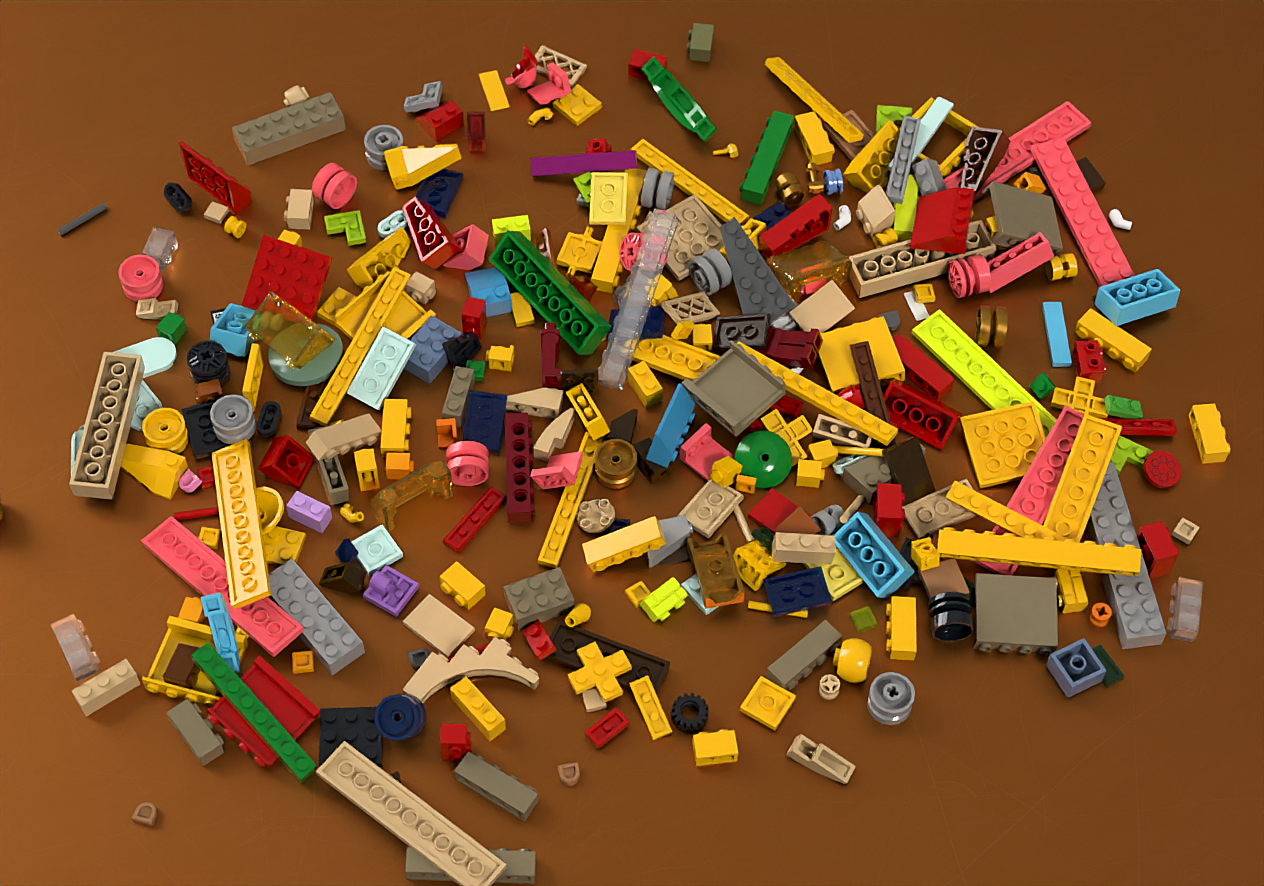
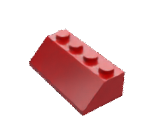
(922, 414)

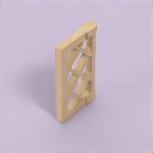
(569, 61)
(705, 304)

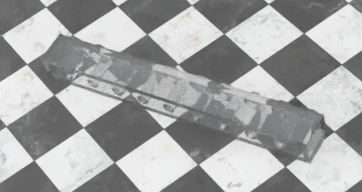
(637, 299)

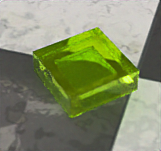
(863, 619)

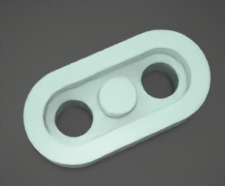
(392, 223)
(839, 465)

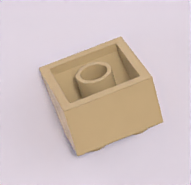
(875, 212)

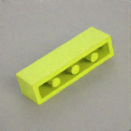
(906, 212)

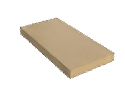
(935, 513)

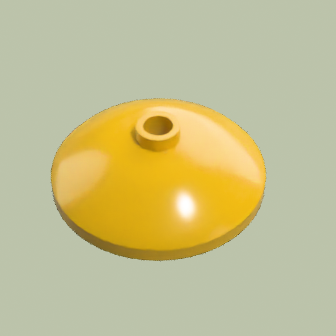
(270, 507)

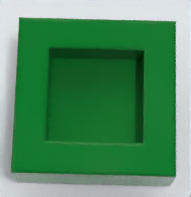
(479, 369)
(1042, 386)

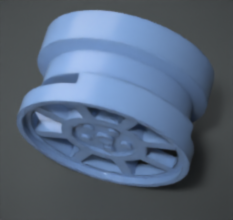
(833, 181)

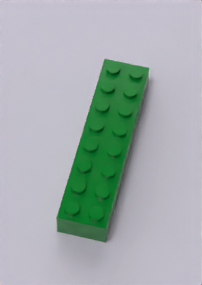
(549, 292)

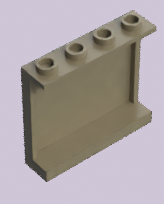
(1022, 215)
(735, 389)
(1016, 613)

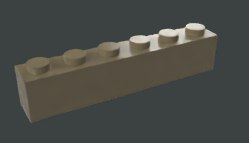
(520, 866)

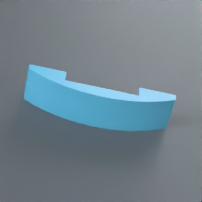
(222, 629)

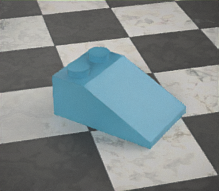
(230, 330)

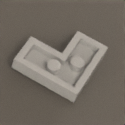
(428, 99)

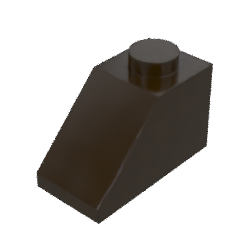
(623, 427)
(343, 578)

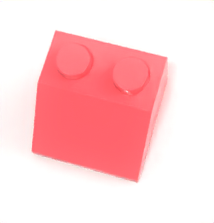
(473, 245)

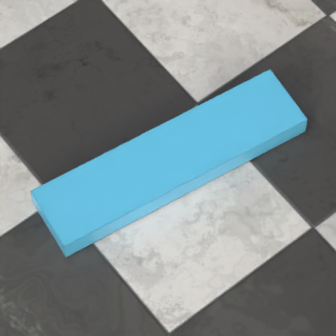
(1056, 334)

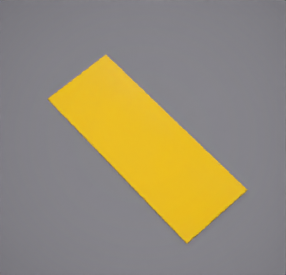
(494, 90)

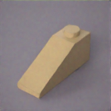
(538, 402)

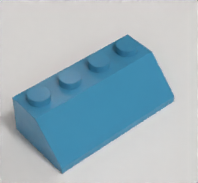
(671, 428)

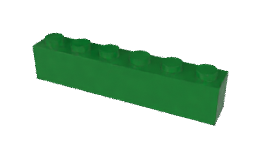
(767, 157)

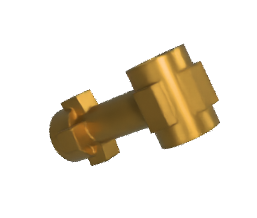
(814, 186)

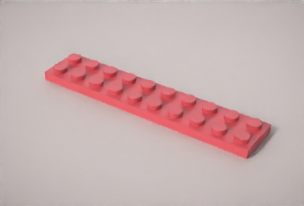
(1059, 123)
(1081, 212)
(1042, 478)
(208, 575)

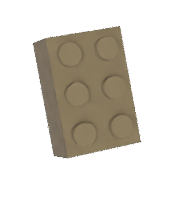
(539, 598)

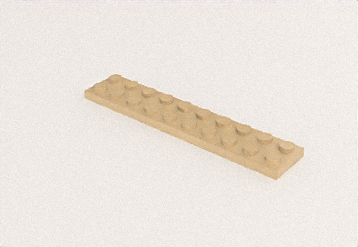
(410, 818)

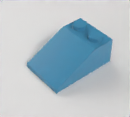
(492, 287)

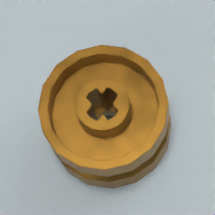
(991, 325)
(615, 463)

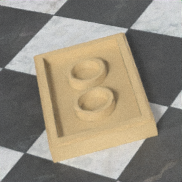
(822, 309)
(711, 507)
(438, 626)

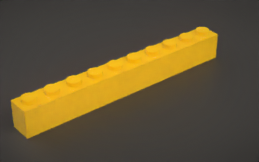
(1039, 552)

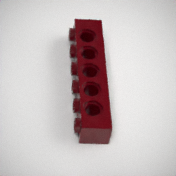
(516, 510)

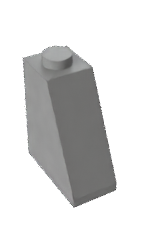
(676, 533)

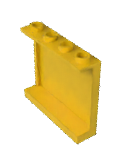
(403, 320)
(838, 360)
(191, 634)

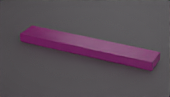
(584, 163)

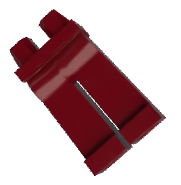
(793, 347)
(550, 355)

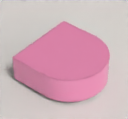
(189, 481)

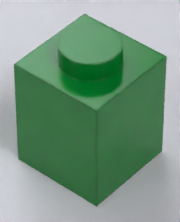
(171, 327)

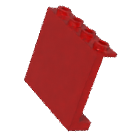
(280, 699)

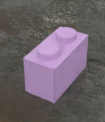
(309, 512)

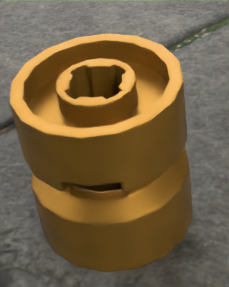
(790, 189)

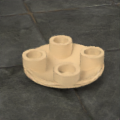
(595, 515)

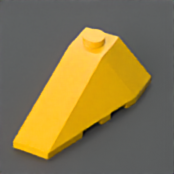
(416, 164)
(871, 164)
(380, 258)
(155, 468)

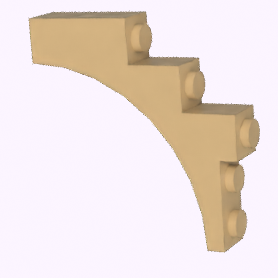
(467, 662)

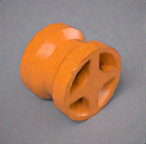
(1097, 618)

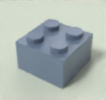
(1076, 667)

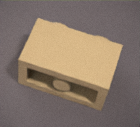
(300, 209)

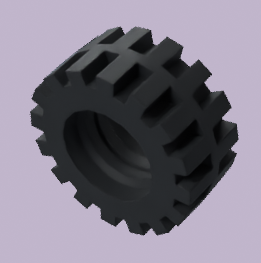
(693, 702)

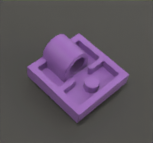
(390, 590)

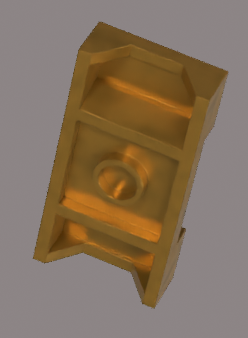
(716, 572)

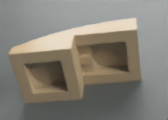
(155, 310)

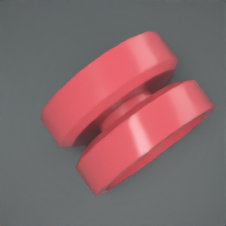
(334, 185)
(140, 277)
(468, 463)

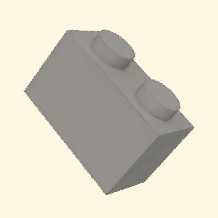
(928, 176)

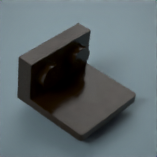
(572, 378)

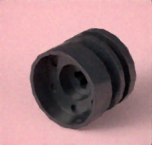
(208, 362)
(951, 616)

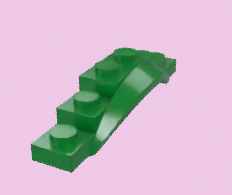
(679, 100)

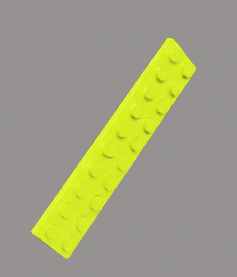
(975, 366)

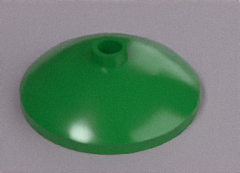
(768, 472)

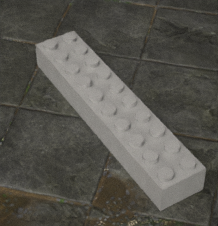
(1129, 597)

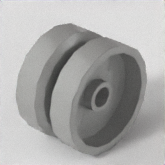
(379, 140)
(656, 189)
(710, 272)
(232, 419)
(890, 698)

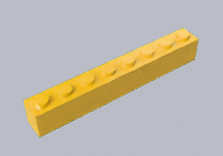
(608, 261)

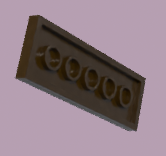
(570, 639)

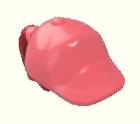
(525, 70)

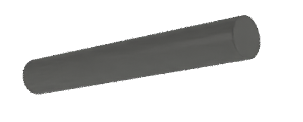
(81, 219)

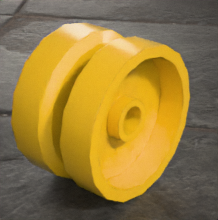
(165, 430)

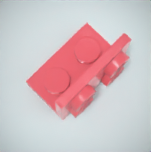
(555, 88)
(702, 451)
(559, 472)

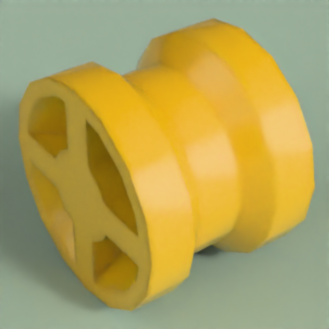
(235, 227)

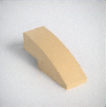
(554, 435)
(820, 759)

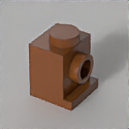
(208, 391)

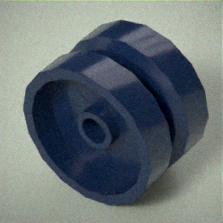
(396, 727)

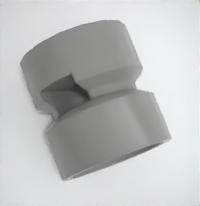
(829, 519)

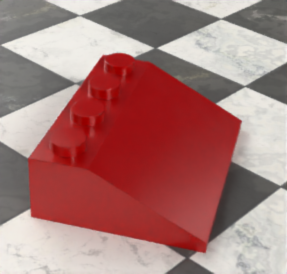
(214, 180)
(943, 221)

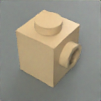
(421, 288)

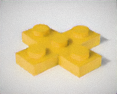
(1080, 399)
(789, 432)
(599, 672)

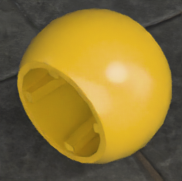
(853, 660)

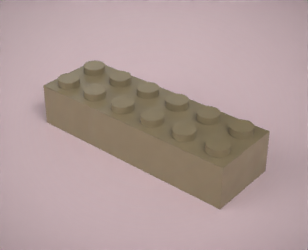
(288, 128)

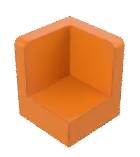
(446, 432)

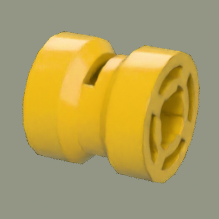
(887, 238)

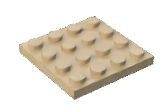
(694, 235)

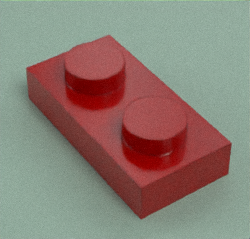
(539, 640)
(607, 728)

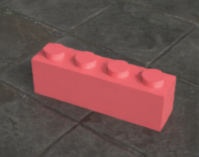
(1019, 260)

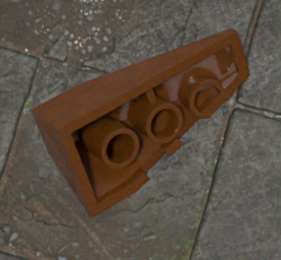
(983, 154)

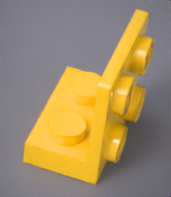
(755, 563)

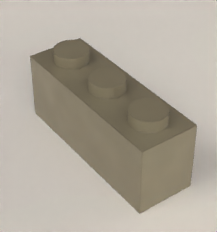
(458, 394)
(196, 731)

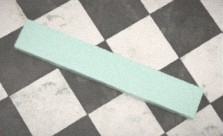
(929, 125)

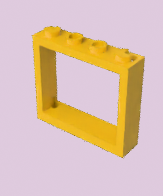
(958, 123)

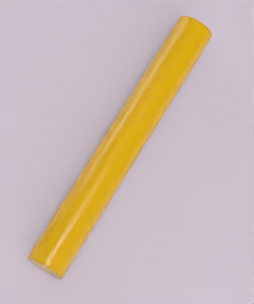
(860, 451)
(766, 607)

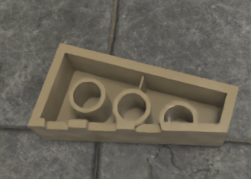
(867, 473)

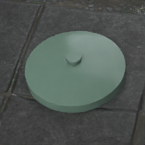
(316, 370)

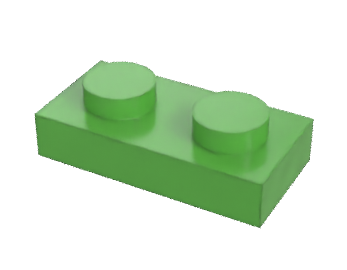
(1123, 407)

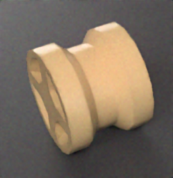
(830, 682)

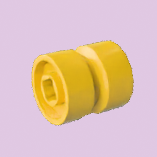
(1063, 266)

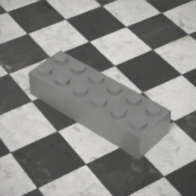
(323, 626)

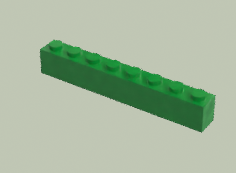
(254, 713)

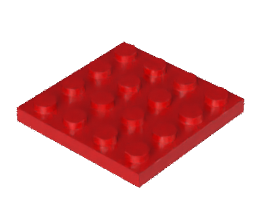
(288, 272)

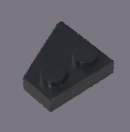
(462, 349)

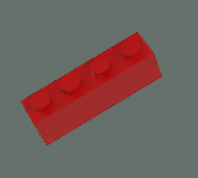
(922, 370)

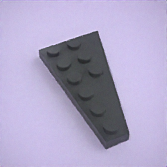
(754, 281)

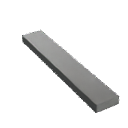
(902, 159)

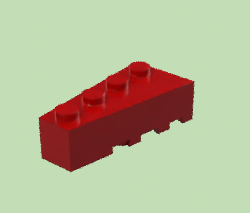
(797, 228)
(429, 234)

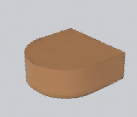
(569, 773)
(145, 814)

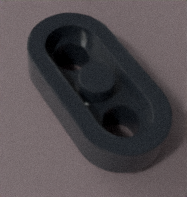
(177, 197)
(267, 420)

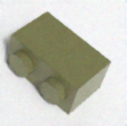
(701, 42)

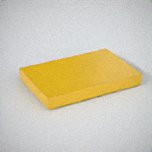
(253, 375)

